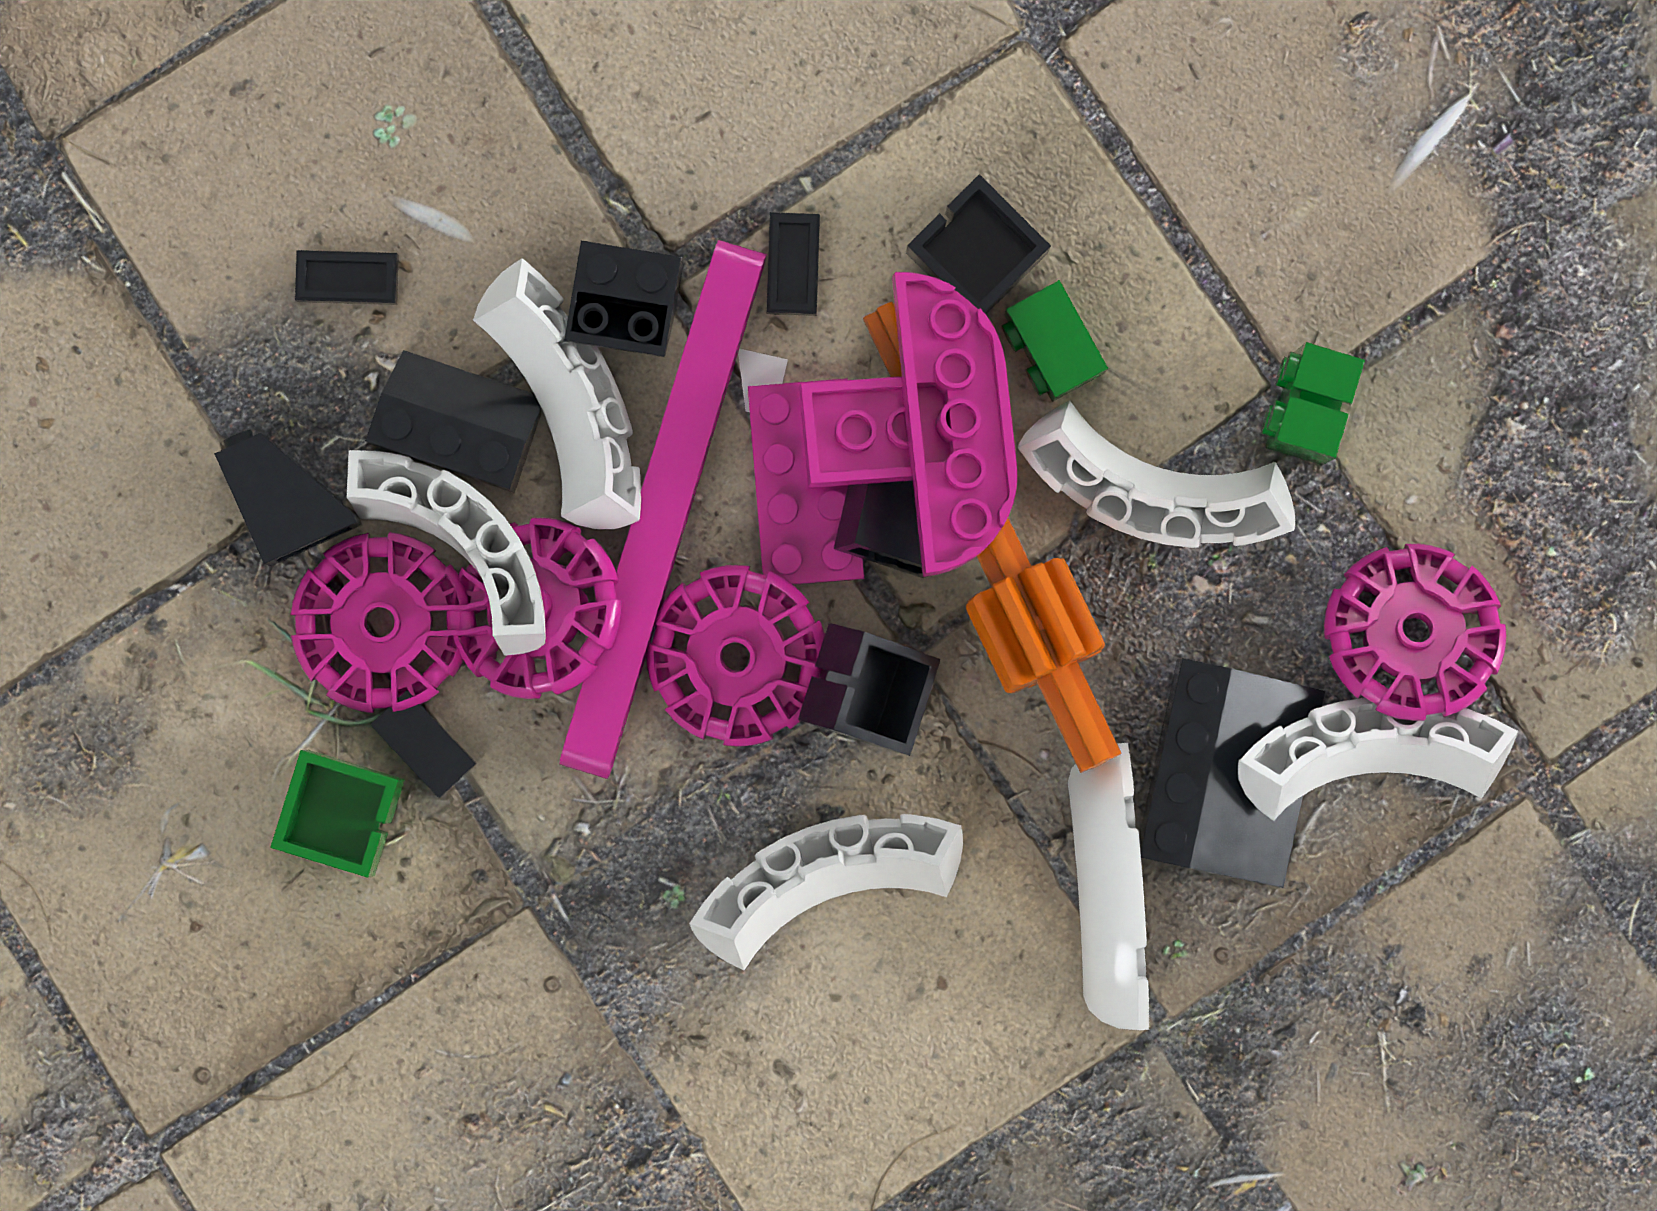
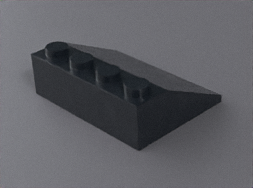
(1194, 800)

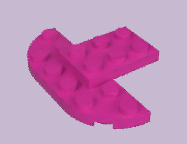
(934, 425)

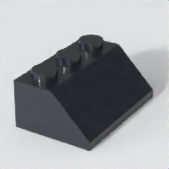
(455, 421)

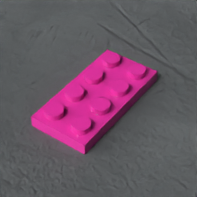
(794, 521)

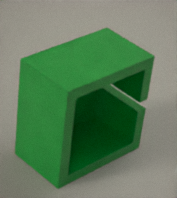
(1308, 415)
(337, 813)

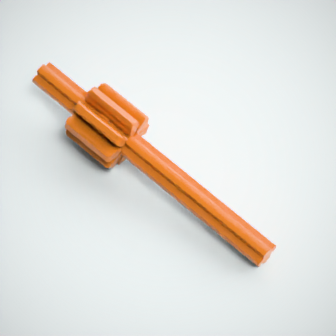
(1030, 616)

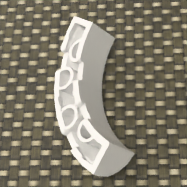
(575, 396)
(1153, 500)
(440, 503)
(1358, 740)
(821, 865)
(1110, 893)

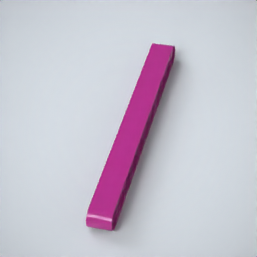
(665, 503)

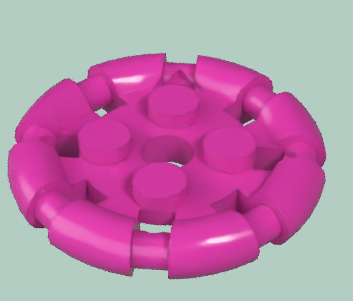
(564, 608)
(349, 622)
(704, 651)
(1409, 660)

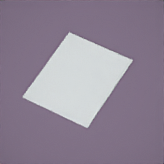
(759, 370)

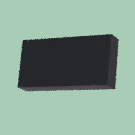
(793, 264)
(346, 277)
(424, 746)

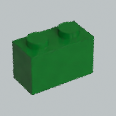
(1053, 341)

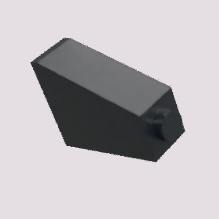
(280, 499)
(881, 525)

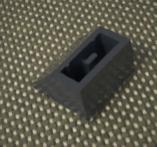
(624, 299)

